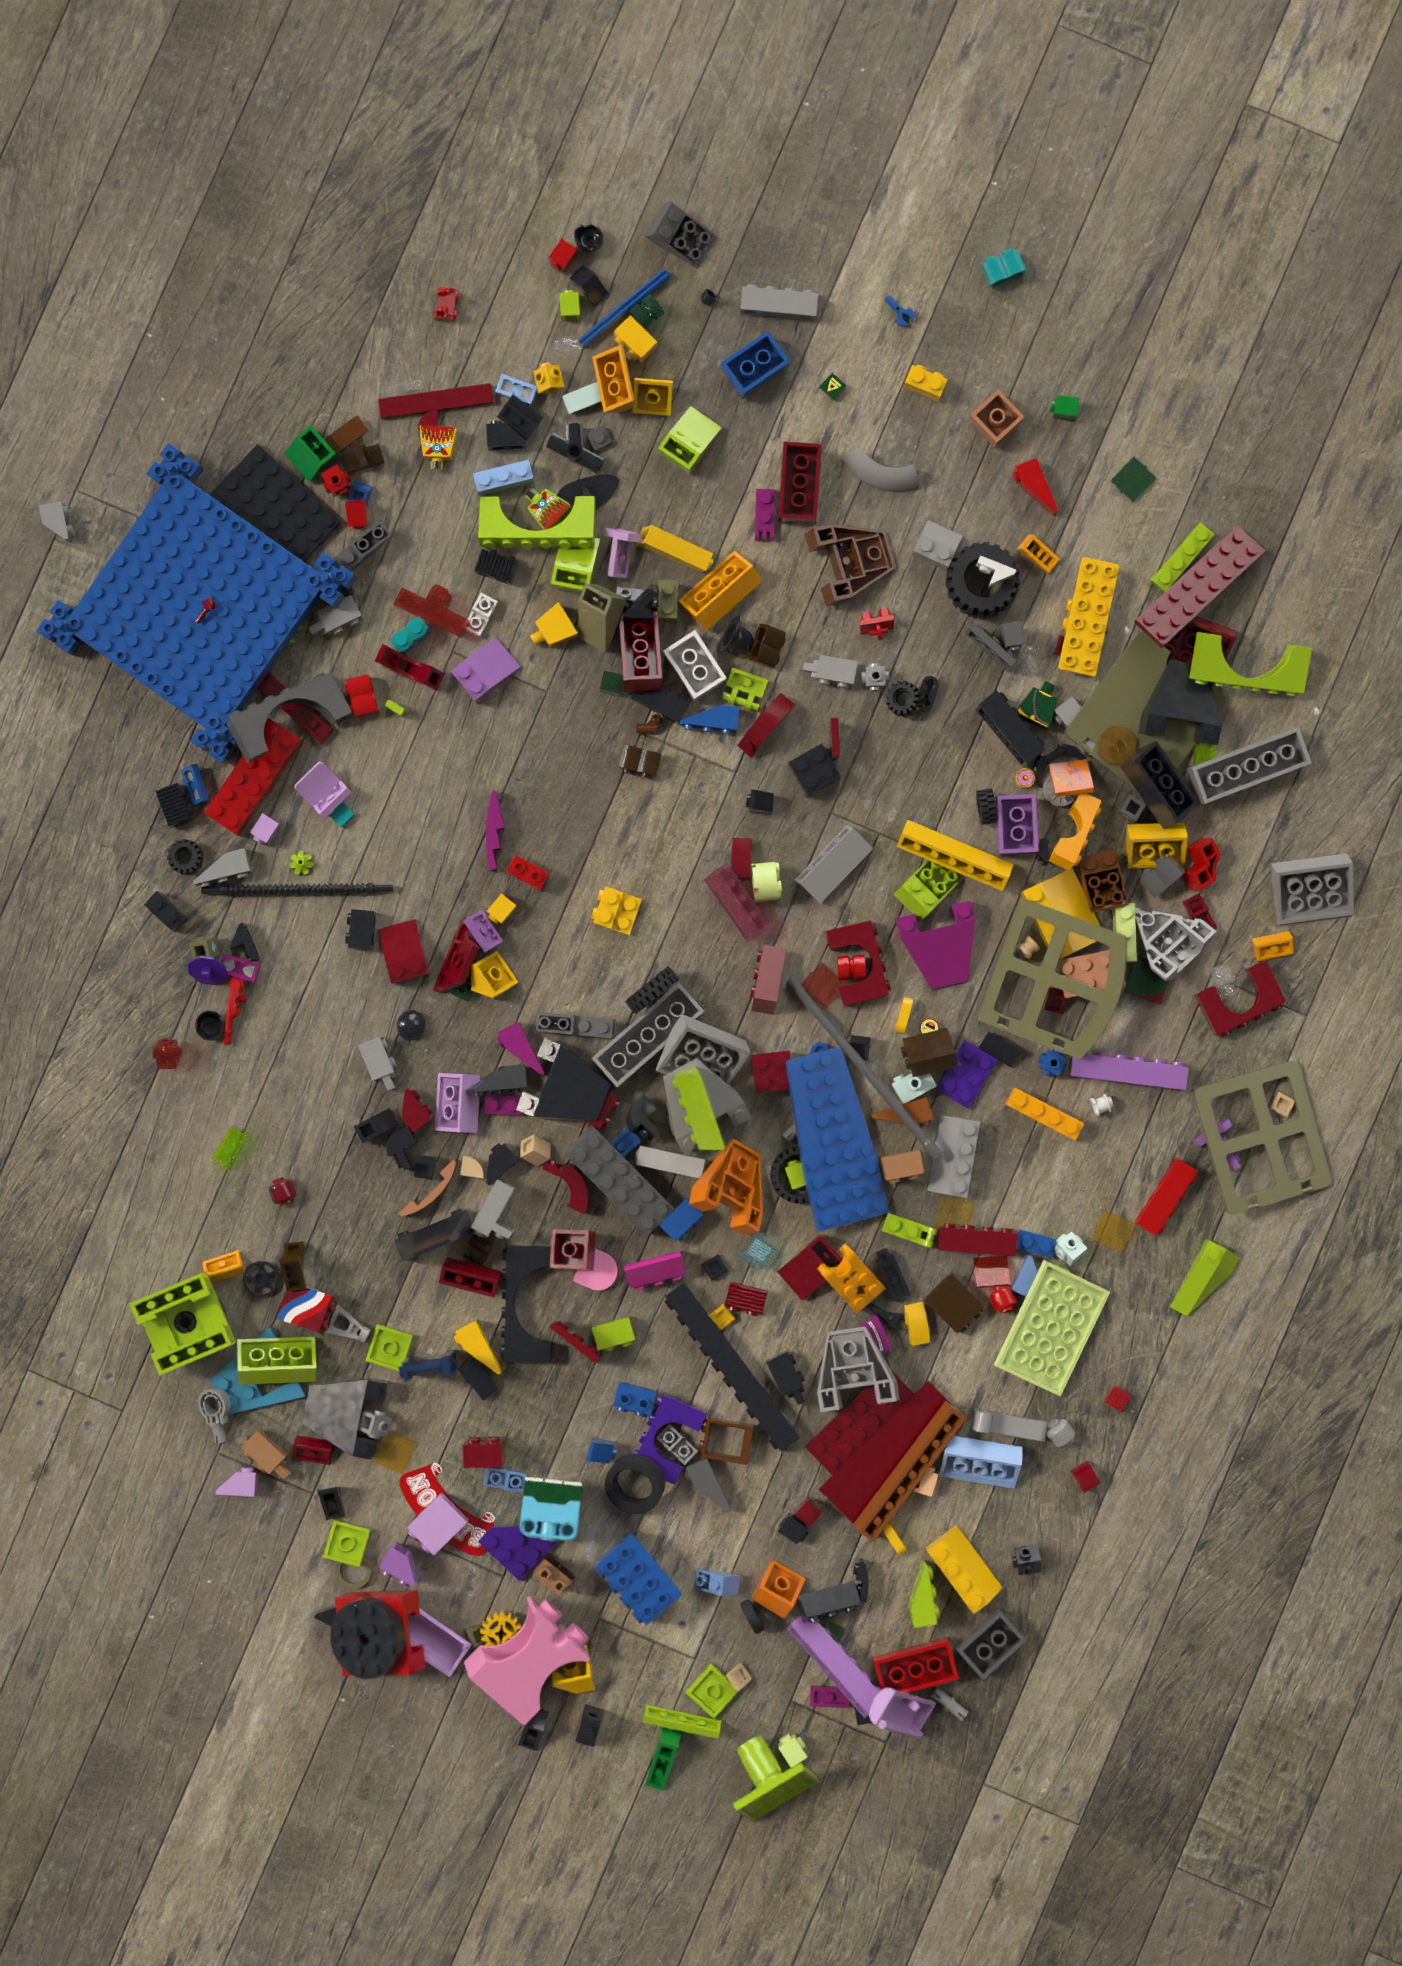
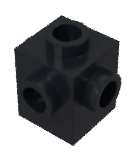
(1027, 1560)

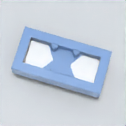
(521, 389)

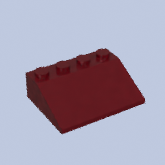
(1184, 642)

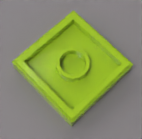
(389, 1347)
(347, 1544)
(712, 1691)

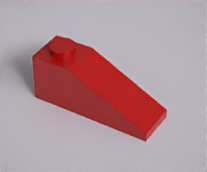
(1033, 482)

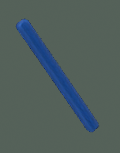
(624, 308)

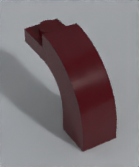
(409, 668)
(765, 724)

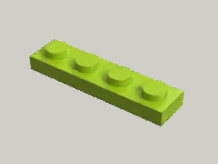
(1182, 557)
(682, 1721)

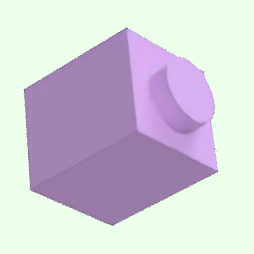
(265, 829)

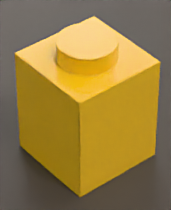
(501, 909)

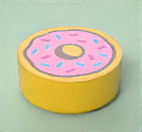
(1025, 778)

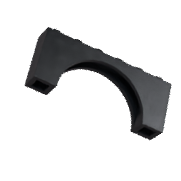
(519, 1344)

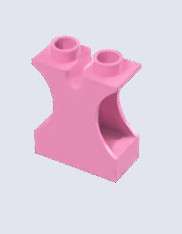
(517, 1668)

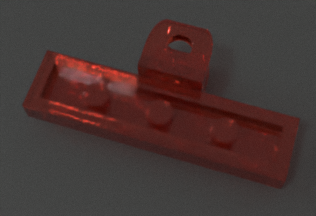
(433, 609)

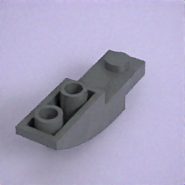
(363, 547)
(575, 1025)

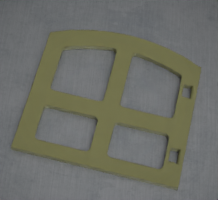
(1047, 976)

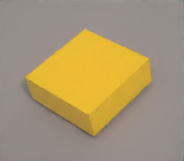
(722, 1317)

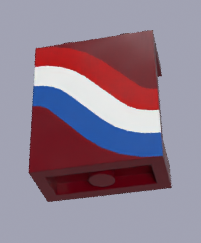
(307, 1309)

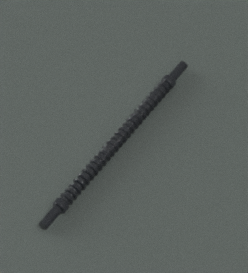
(224, 889)

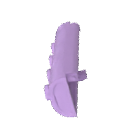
(440, 1644)
(900, 1712)

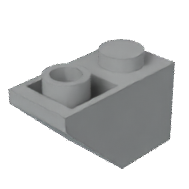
(55, 518)

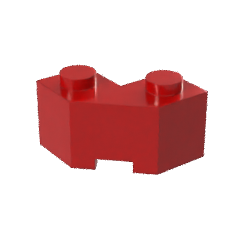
(1205, 858)

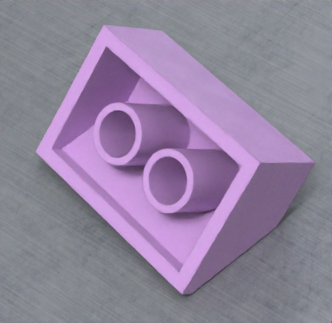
(454, 1107)

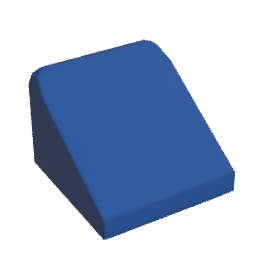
(360, 491)

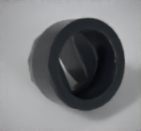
(708, 297)

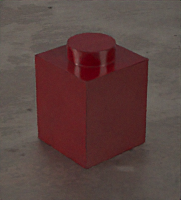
(808, 1511)

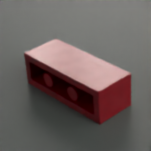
(470, 1277)

